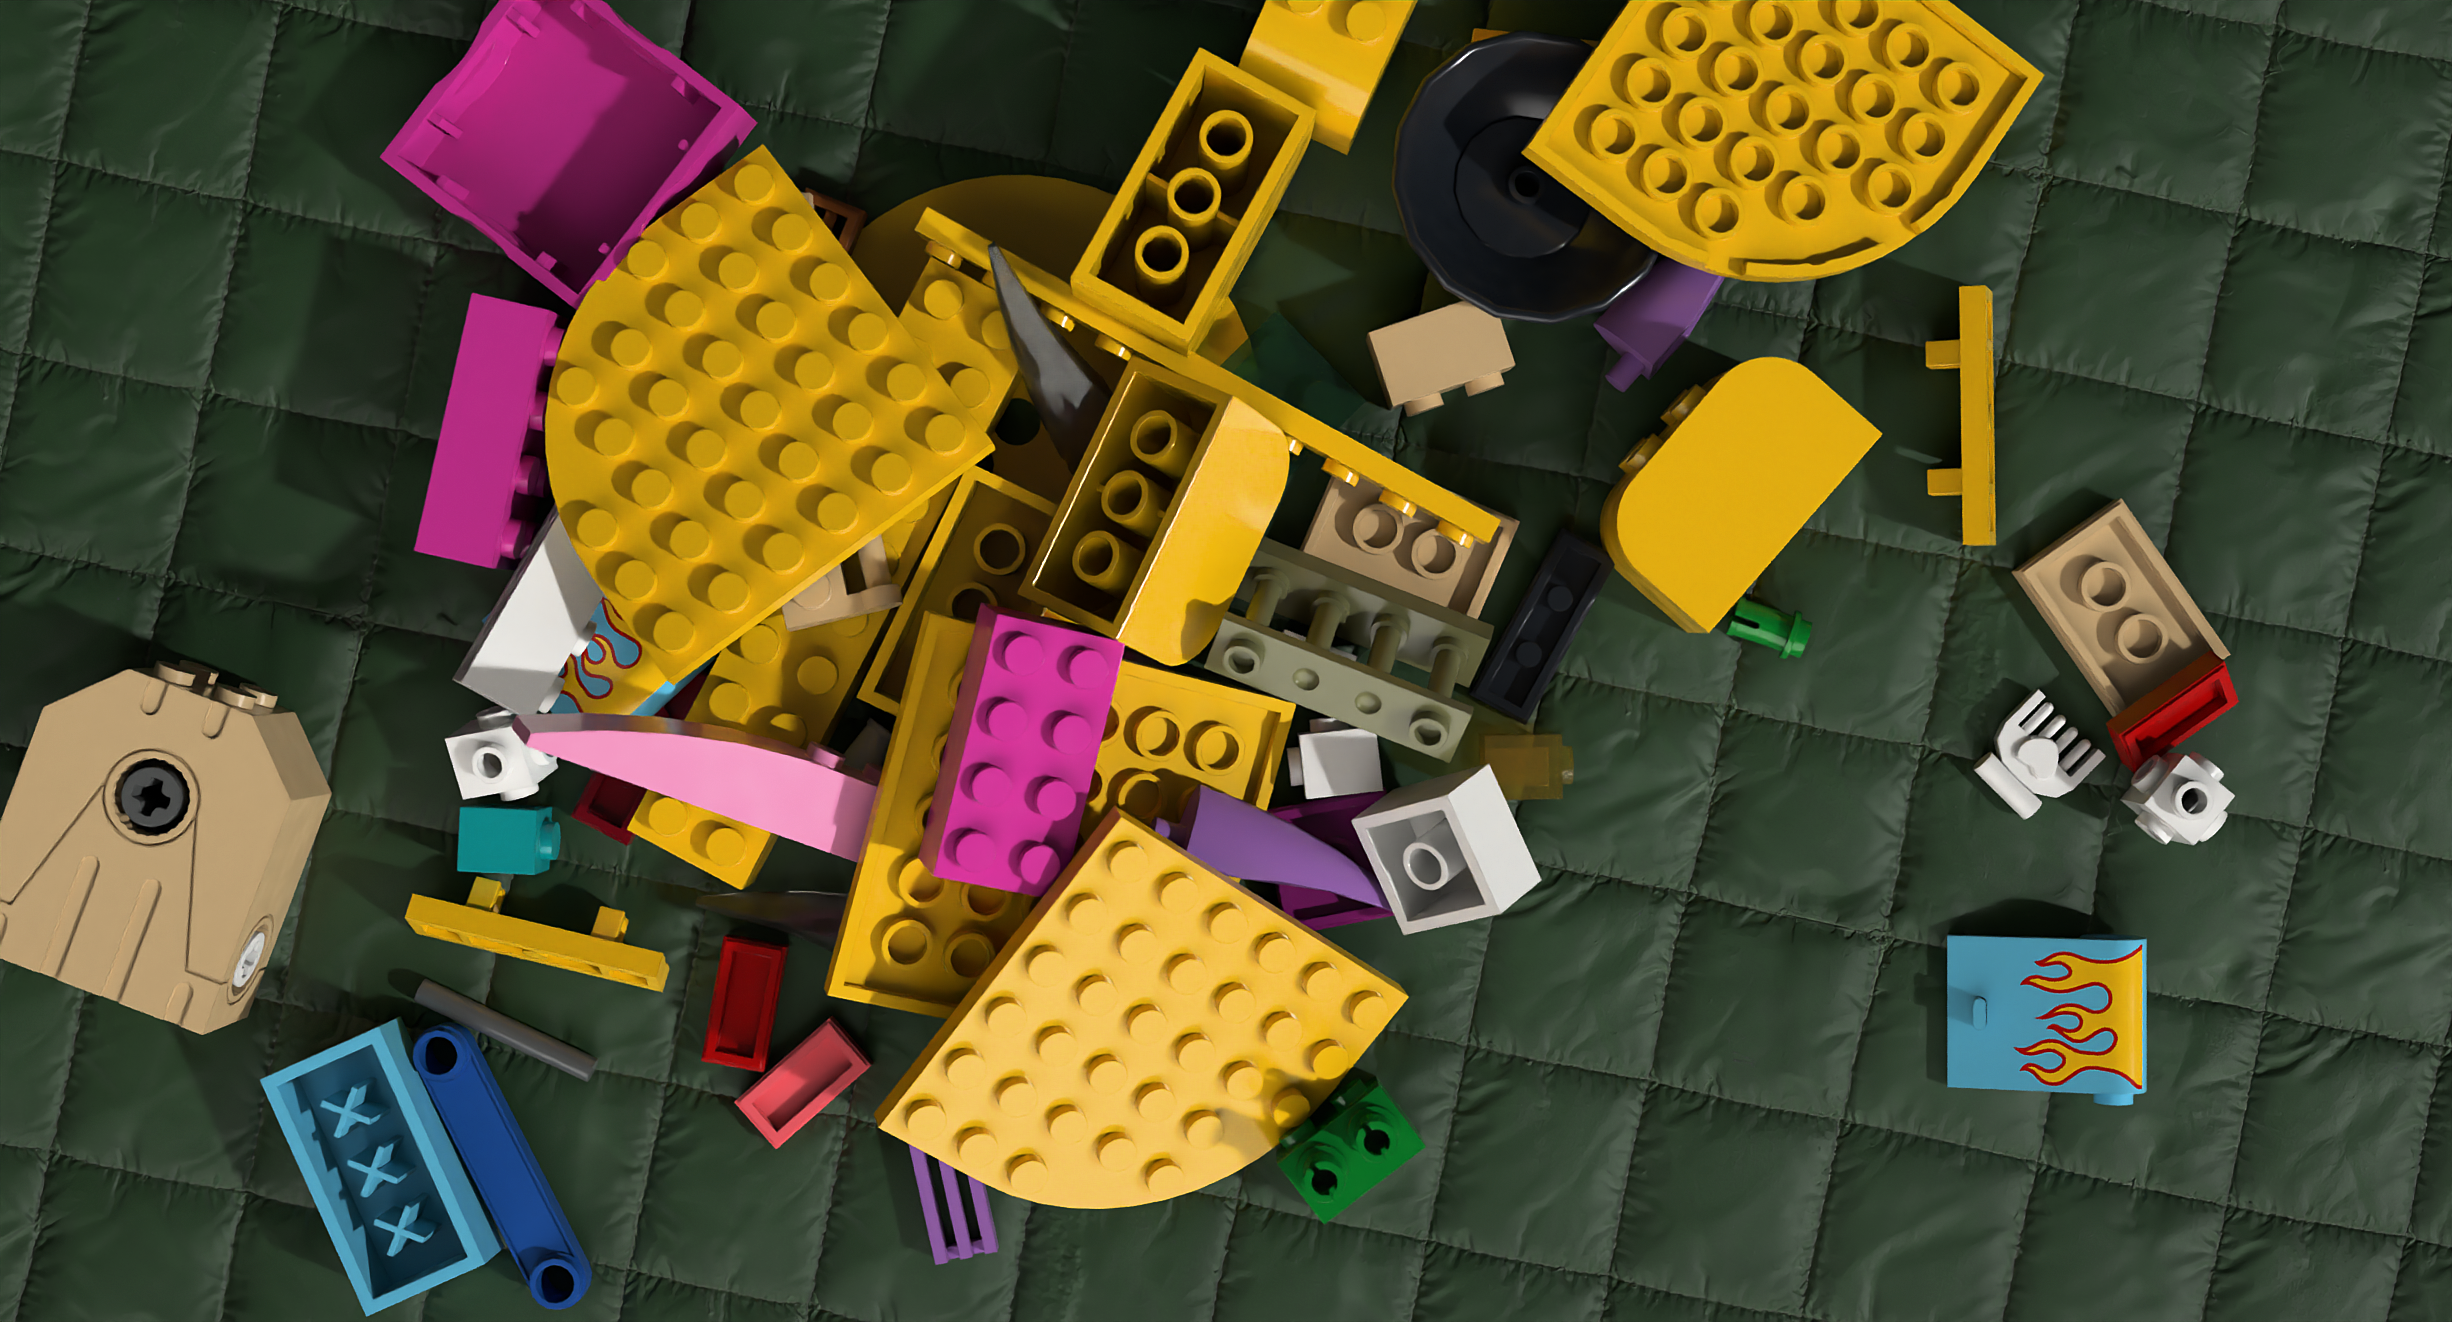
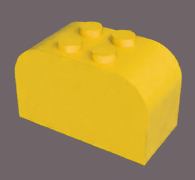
(1327, 57)
(1194, 203)
(1728, 485)
(1161, 515)

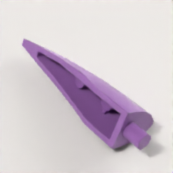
(1655, 318)
(1265, 848)

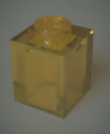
(1528, 763)

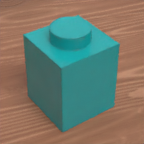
(507, 838)

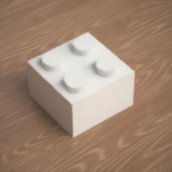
(1446, 850)

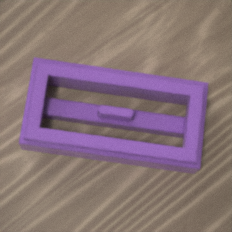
(964, 1246)

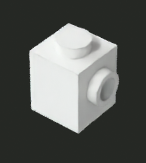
(1335, 760)

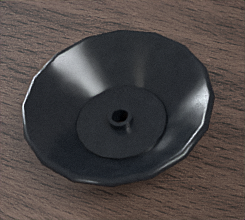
(1458, 197)

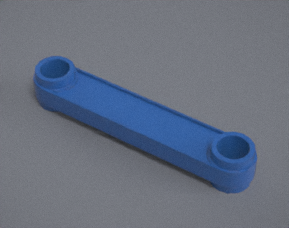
(502, 1165)

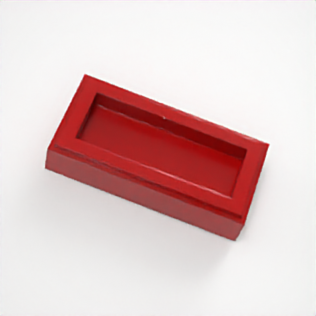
(2173, 711)
(745, 1003)

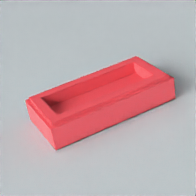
(804, 1082)

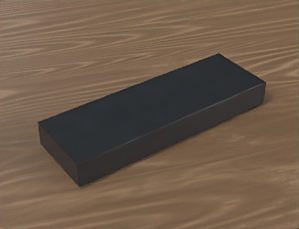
(1543, 626)

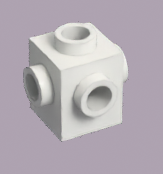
(494, 759)
(2158, 796)

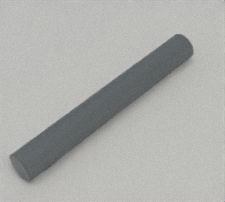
(506, 1030)

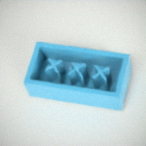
(382, 1167)

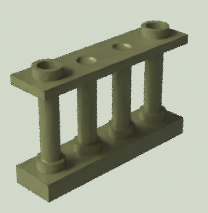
(1367, 614)

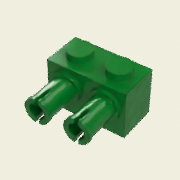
(1348, 1147)

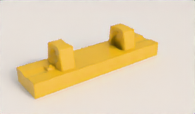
(1975, 360)
(484, 928)

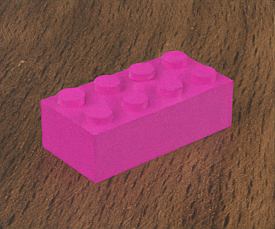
(493, 437)
(1020, 751)

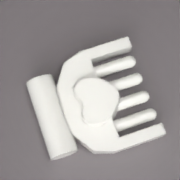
(2030, 762)

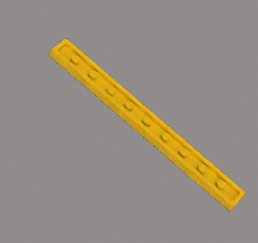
(1344, 456)

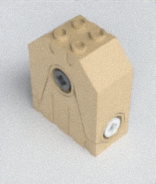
(159, 841)

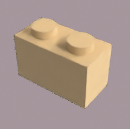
(1439, 354)

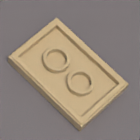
(1403, 551)
(2117, 607)

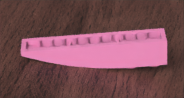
(723, 770)

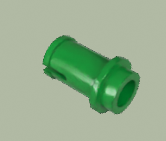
(1772, 627)

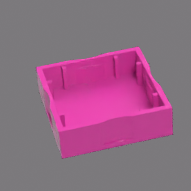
(566, 138)

